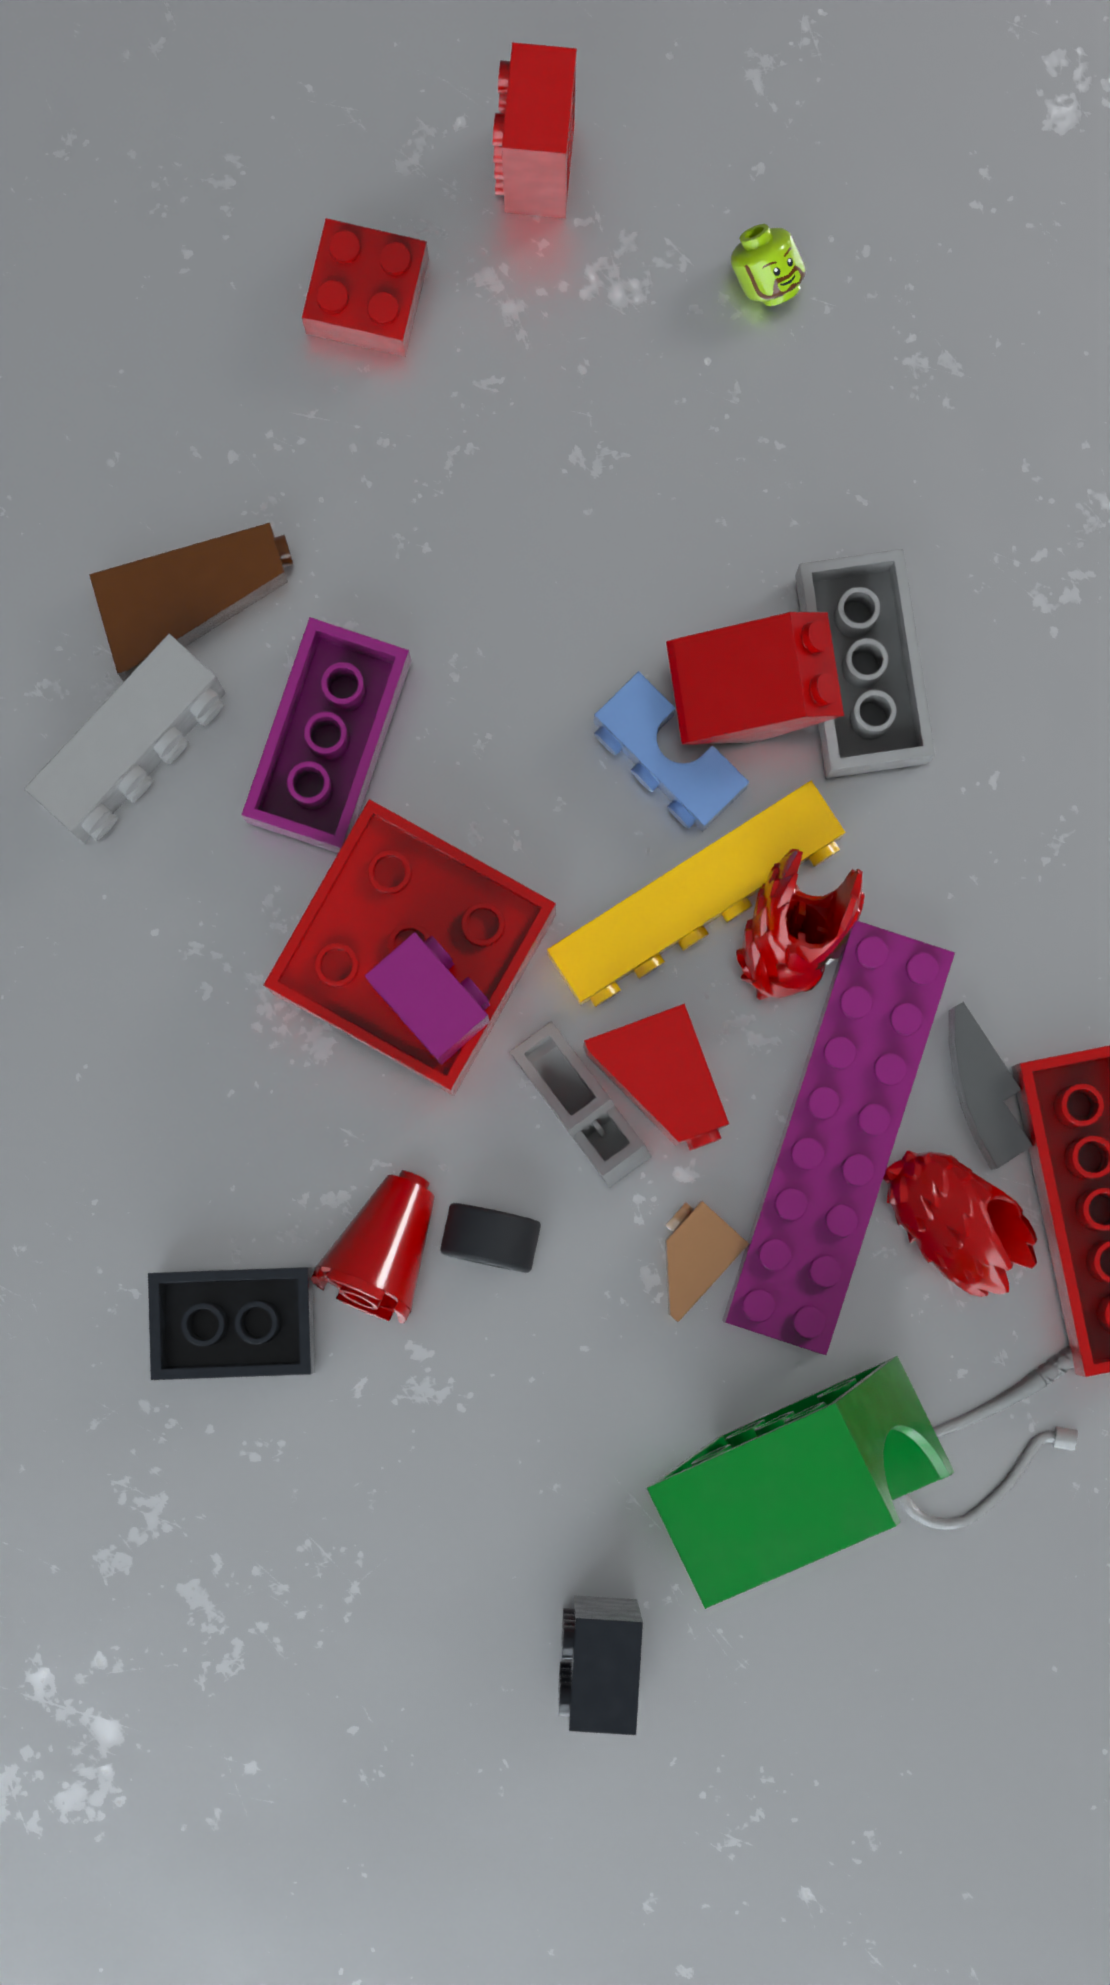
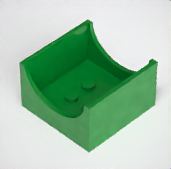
(799, 1482)

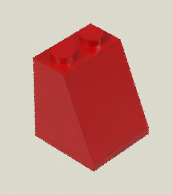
(755, 679)
(663, 1075)

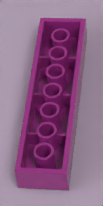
(838, 1137)

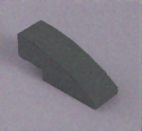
(982, 1088)

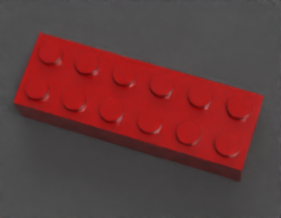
(1068, 1123)

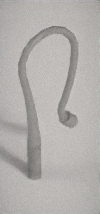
(1061, 1438)

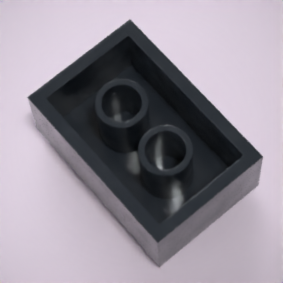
(231, 1323)

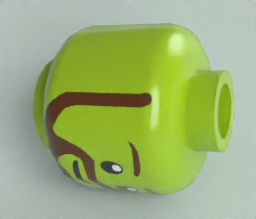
(768, 264)

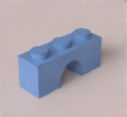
(696, 788)

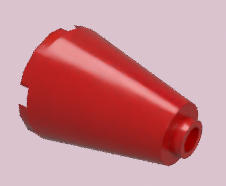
(381, 1249)

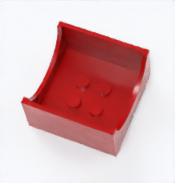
(375, 896)

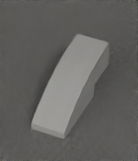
(581, 1104)

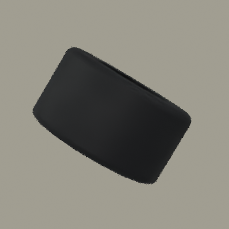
(490, 1237)

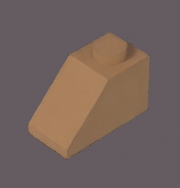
(697, 1255)

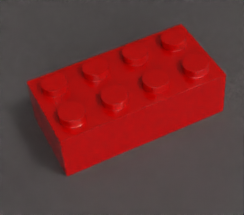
(535, 129)

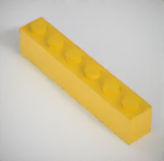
(693, 895)

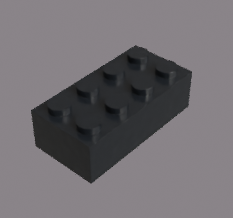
(603, 1673)

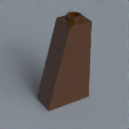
(186, 591)

